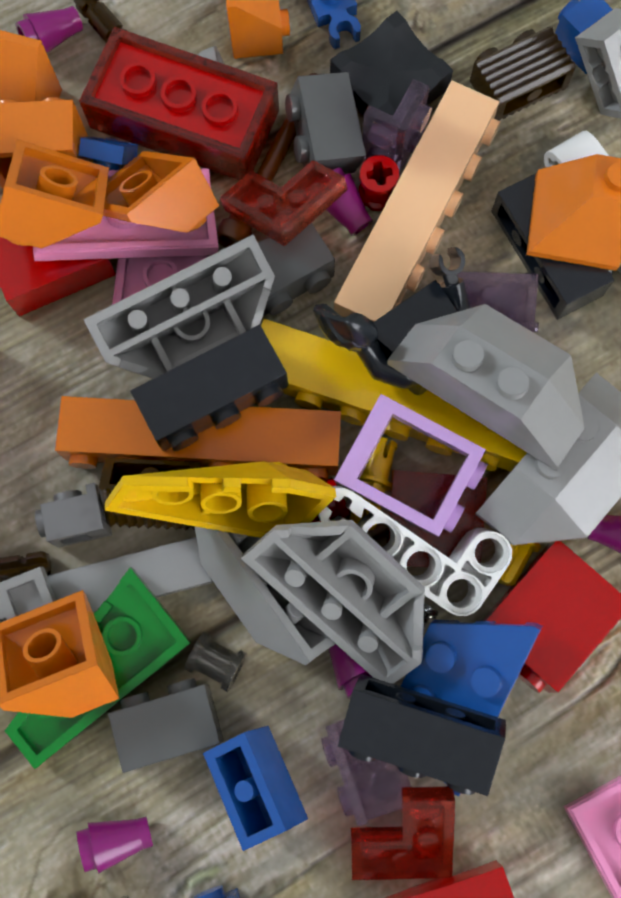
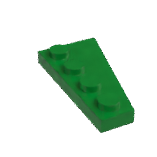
(139, 642)

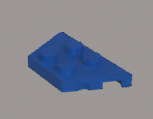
(472, 662)

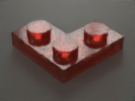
(285, 209)
(416, 848)

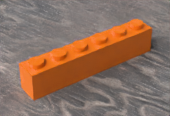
(116, 428)

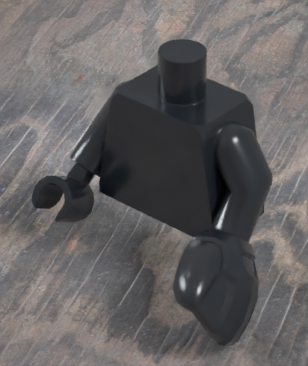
(379, 339)

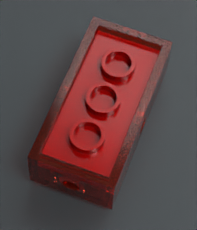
(180, 103)

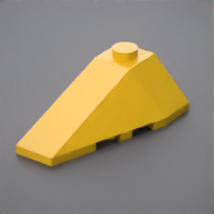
(226, 497)

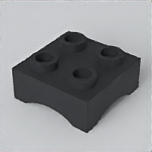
(386, 65)

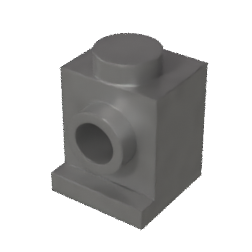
(73, 517)

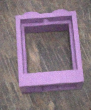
(366, 443)

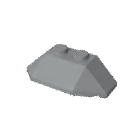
(186, 312)
(498, 378)
(567, 502)
(347, 591)
(257, 604)

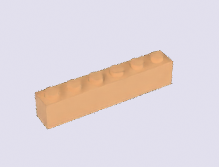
(419, 204)

